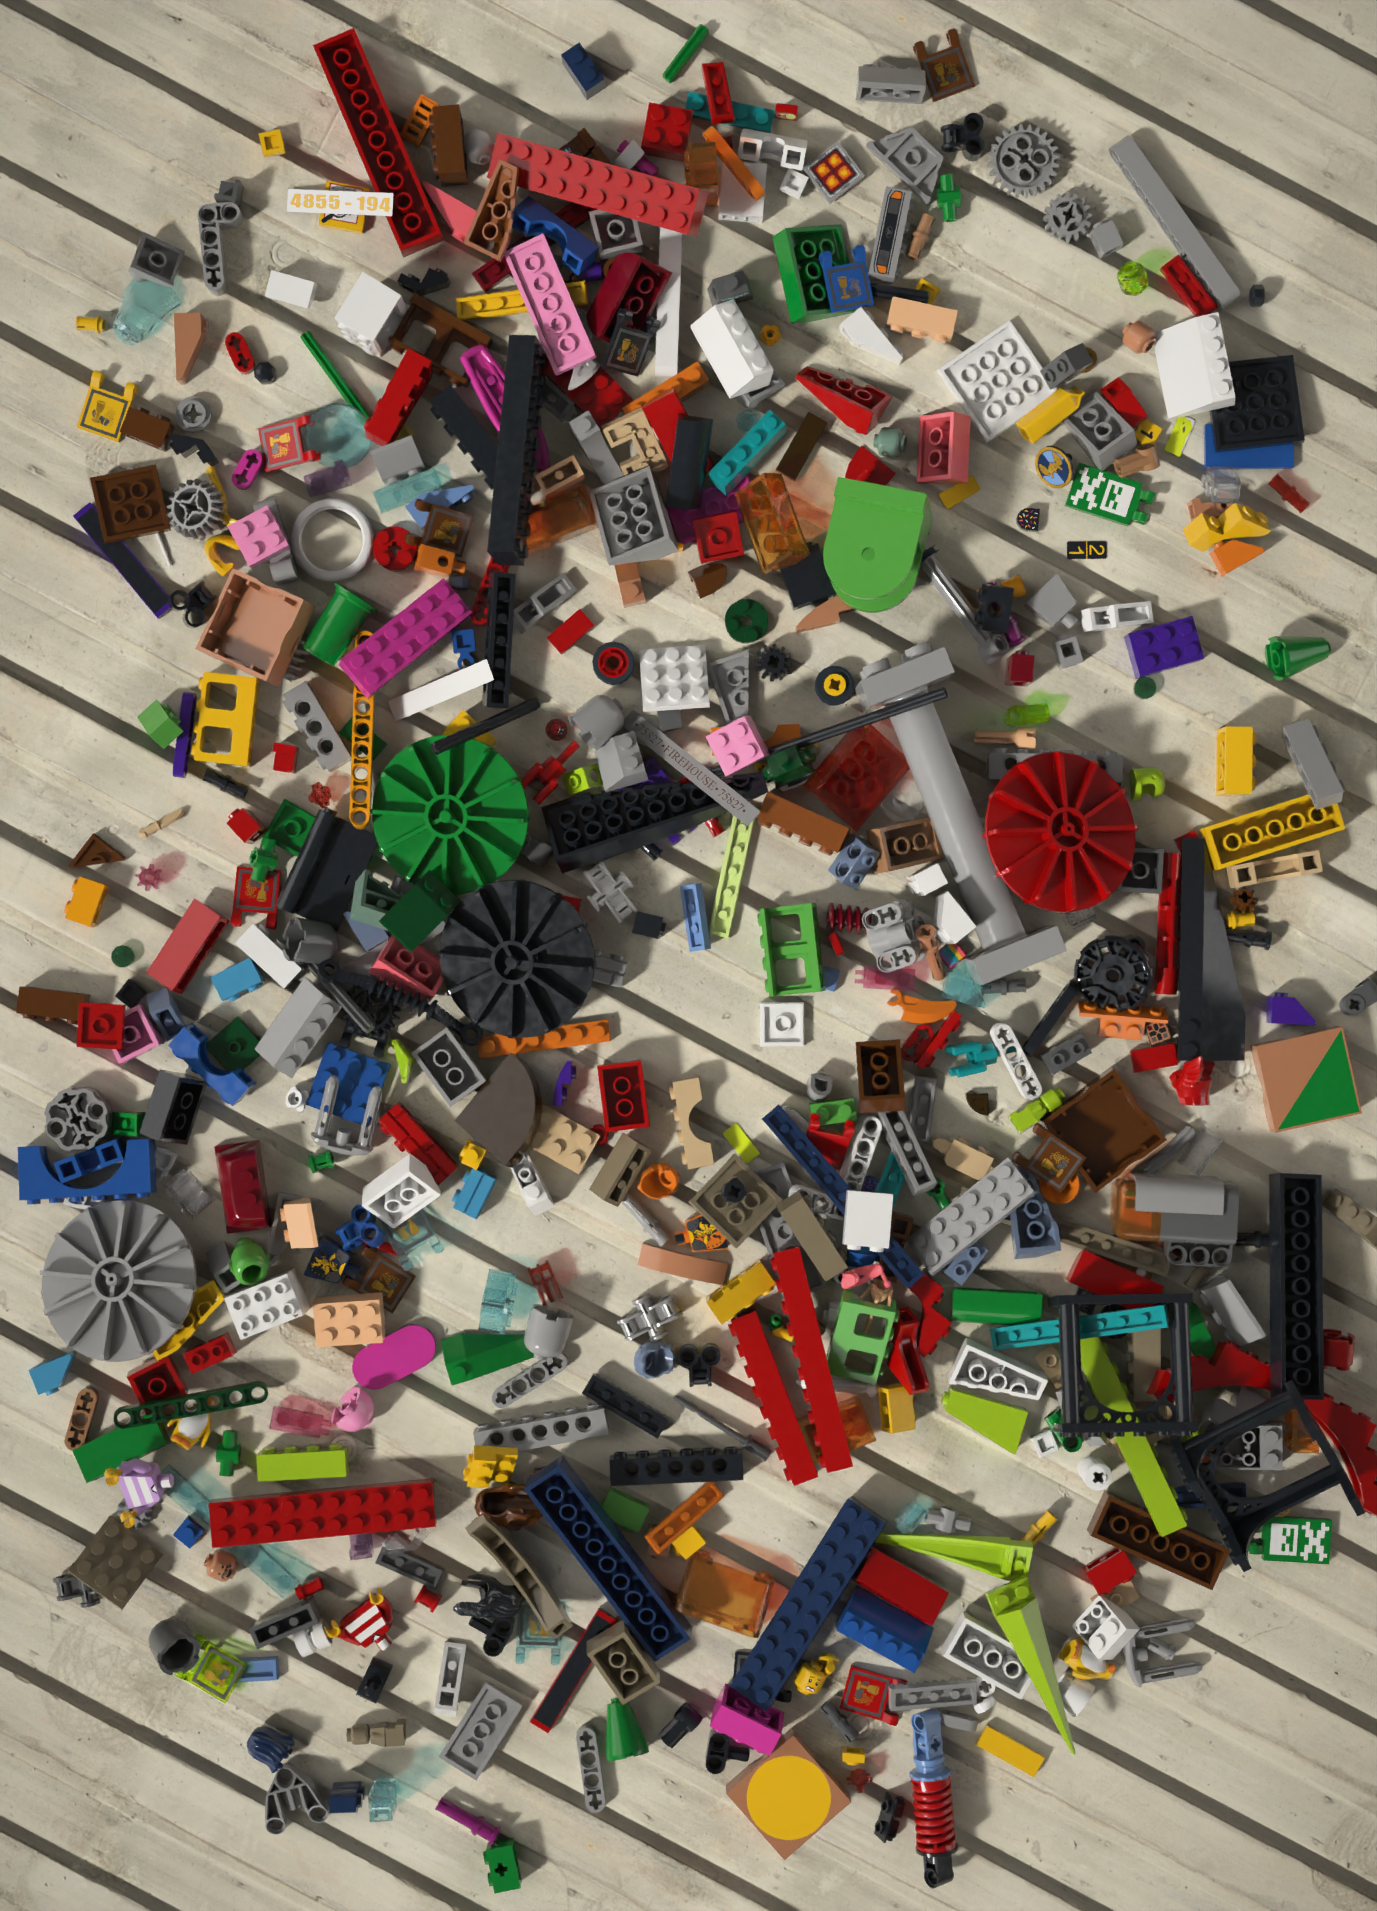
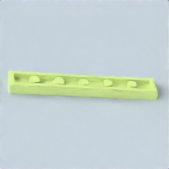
(730, 878)

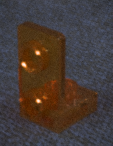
(1304, 1444)

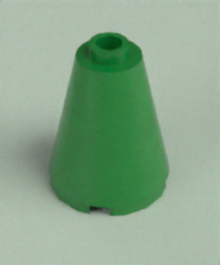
(1294, 654)
(623, 1732)

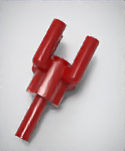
(548, 773)

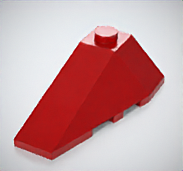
(852, 404)

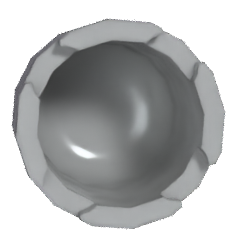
(598, 720)
(547, 1331)

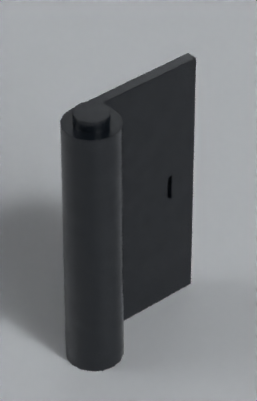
(320, 871)

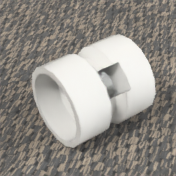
(312, 1638)

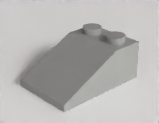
(1100, 430)

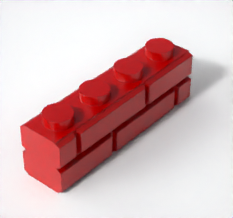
(417, 1141)

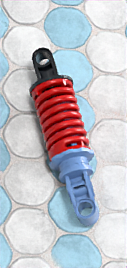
(932, 1800)

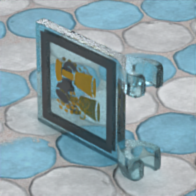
(411, 1235)
(532, 1635)

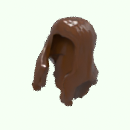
(507, 1506)

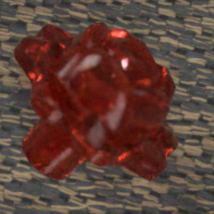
(320, 795)
(859, 1779)

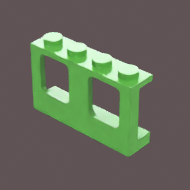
(806, 948)
(845, 1338)

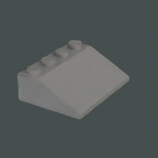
(633, 519)

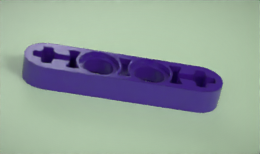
(183, 741)

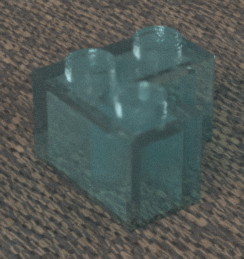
(497, 1302)

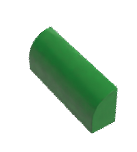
(995, 1306)
(119, 1446)

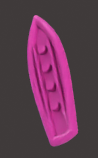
(488, 381)

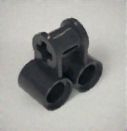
(960, 137)
(193, 602)
(699, 1366)

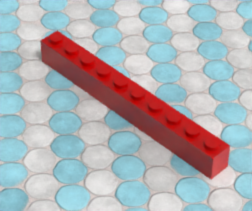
(813, 1360)

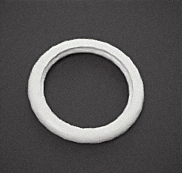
(357, 565)

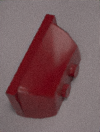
(630, 285)
(243, 1186)

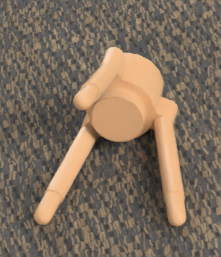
(878, 1294)

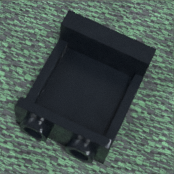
(808, 580)

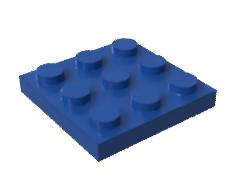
(356, 1079)

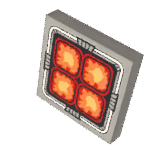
(833, 172)

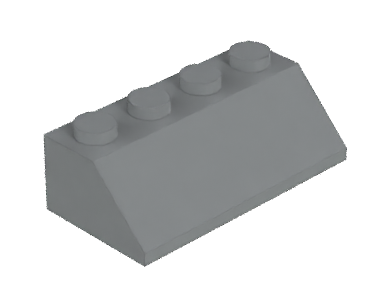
(298, 1027)

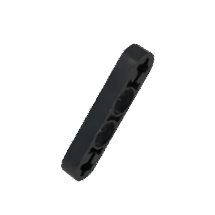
(1050, 1018)

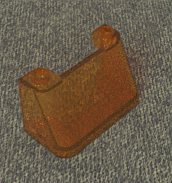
(724, 1595)

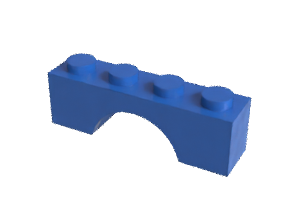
(534, 219)
(191, 1047)

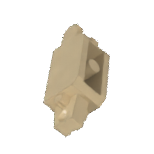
(964, 1158)

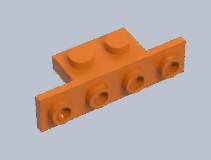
(1124, 1024)

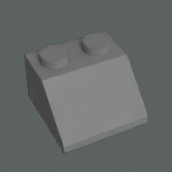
(398, 460)
(621, 762)

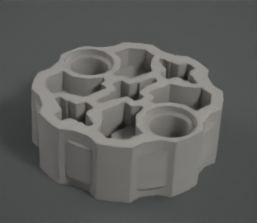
(74, 1109)

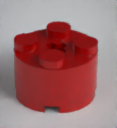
(1338, 1349)

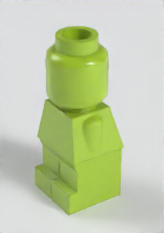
(1036, 1110)

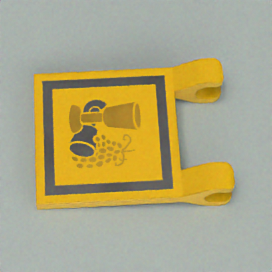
(104, 410)

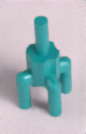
(977, 1056)

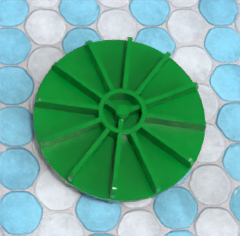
(450, 814)

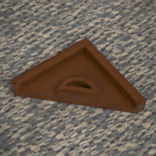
(96, 852)

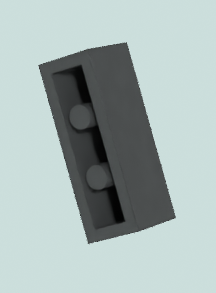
(285, 1622)

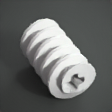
(1089, 1466)

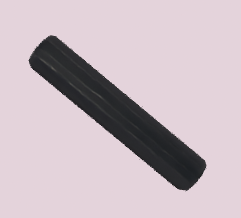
(889, 291)

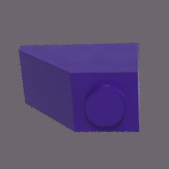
(1287, 1010)

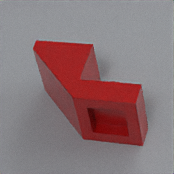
(1124, 402)

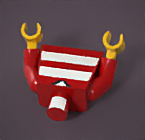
(366, 1623)

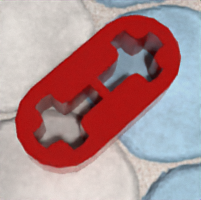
(245, 351)
(921, 1046)

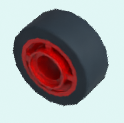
(613, 650)

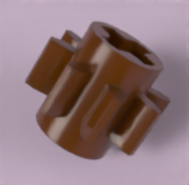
(1238, 903)

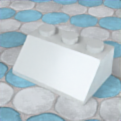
(400, 1191)

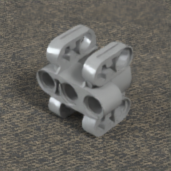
(894, 934)

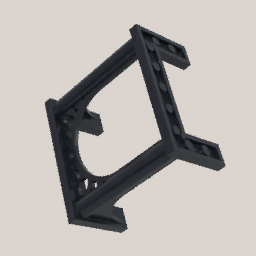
(1072, 1415)
(1244, 1522)

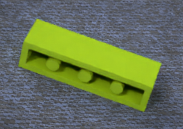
(302, 1463)

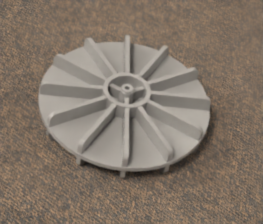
(118, 1281)

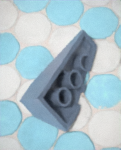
(1032, 1225)

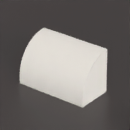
(291, 289)

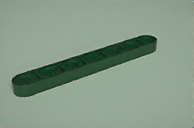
(179, 1403)

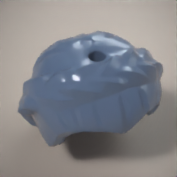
(654, 1359)

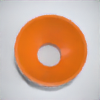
(1065, 1196)

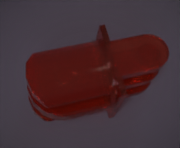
(544, 1280)

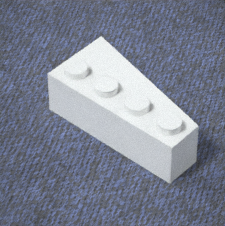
(991, 1370)

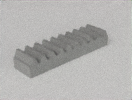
(932, 1694)

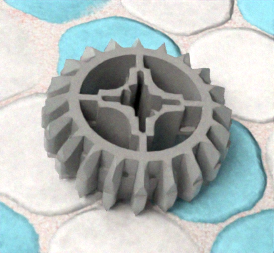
(203, 497)

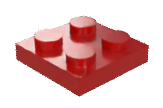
(718, 536)
(101, 1025)

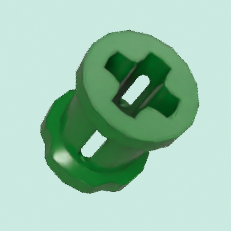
(321, 1161)

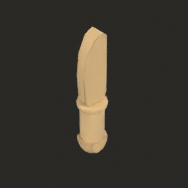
(161, 823)

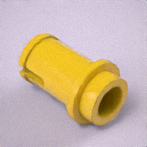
(91, 324)
(1235, 920)

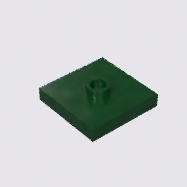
(234, 1046)

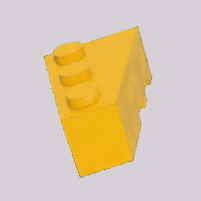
(740, 1292)

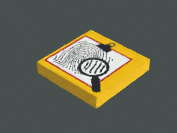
(344, 222)

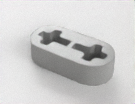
(958, 1720)

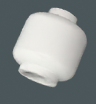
(478, 147)

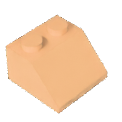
(300, 1223)

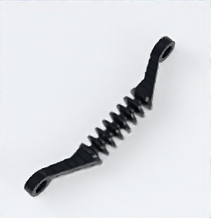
(372, 983)

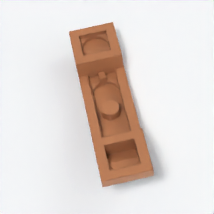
(682, 1264)

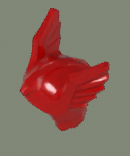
(1193, 1082)

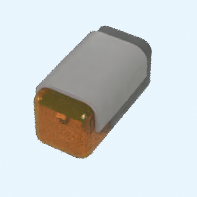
(1179, 1211)

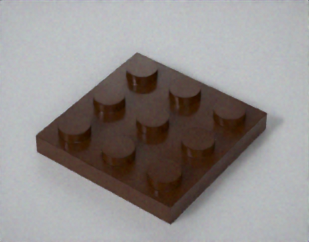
(130, 504)

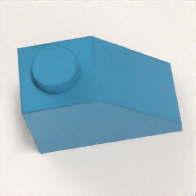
(52, 1374)

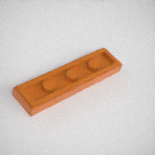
(683, 1516)

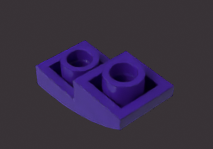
(565, 1077)

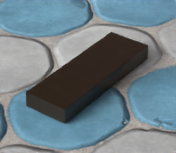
(801, 446)

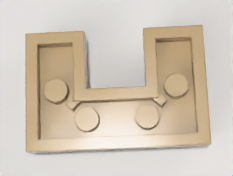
(636, 427)

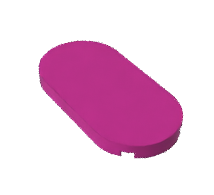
(395, 1357)

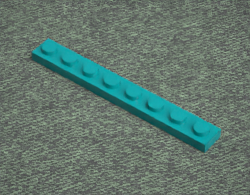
(1090, 1326)

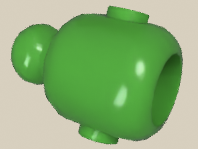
(249, 1262)

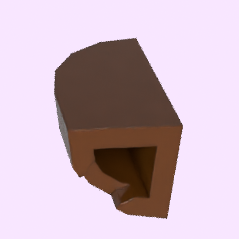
(708, 578)

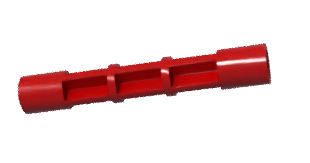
(1168, 926)

